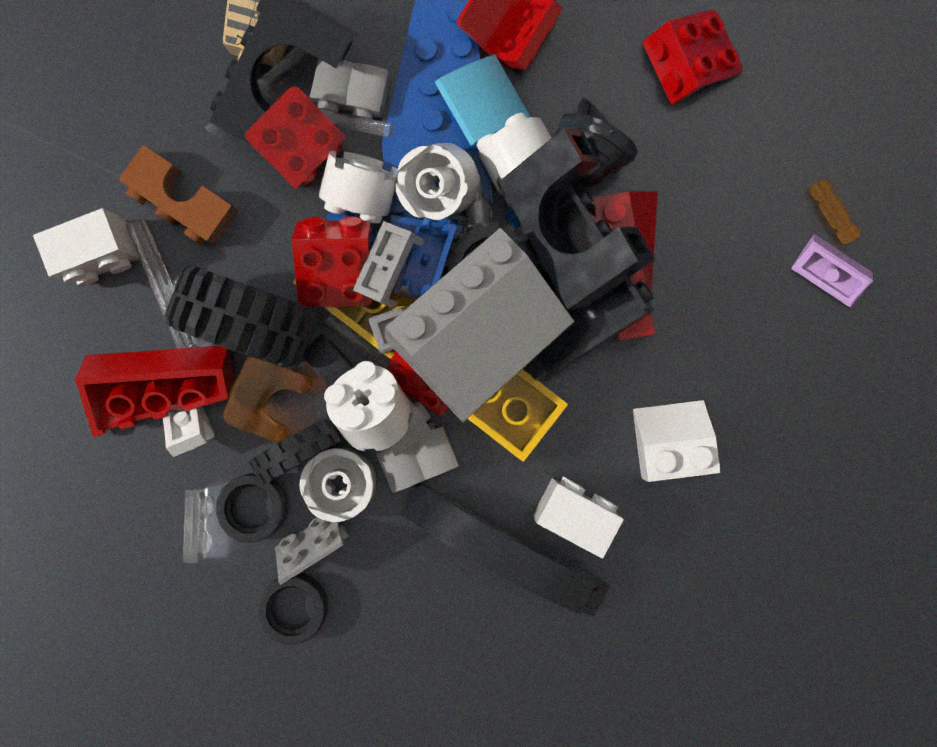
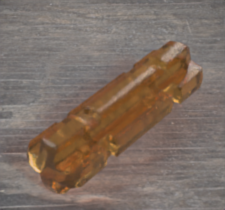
(835, 211)

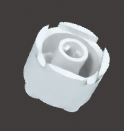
(511, 146)
(421, 170)
(358, 186)
(368, 407)
(320, 492)

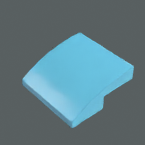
(480, 97)

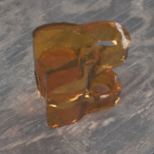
(250, 395)

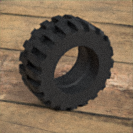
(240, 317)

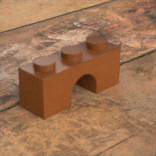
(153, 180)

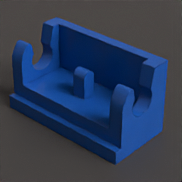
(425, 264)

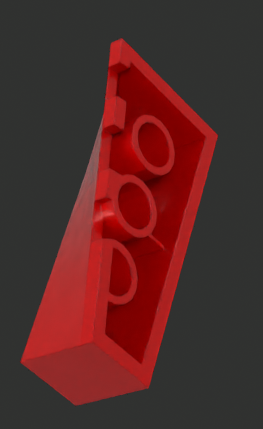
(639, 211)
(148, 384)

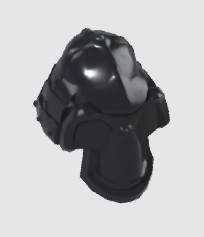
(608, 142)

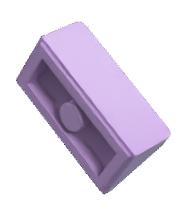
(833, 271)

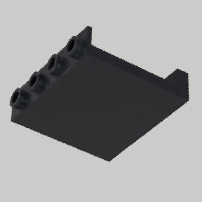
(603, 317)

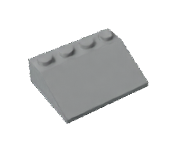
(479, 325)

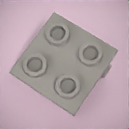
(307, 547)

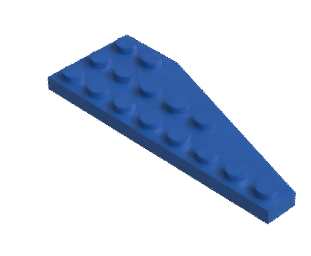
(417, 107)

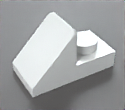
(186, 430)

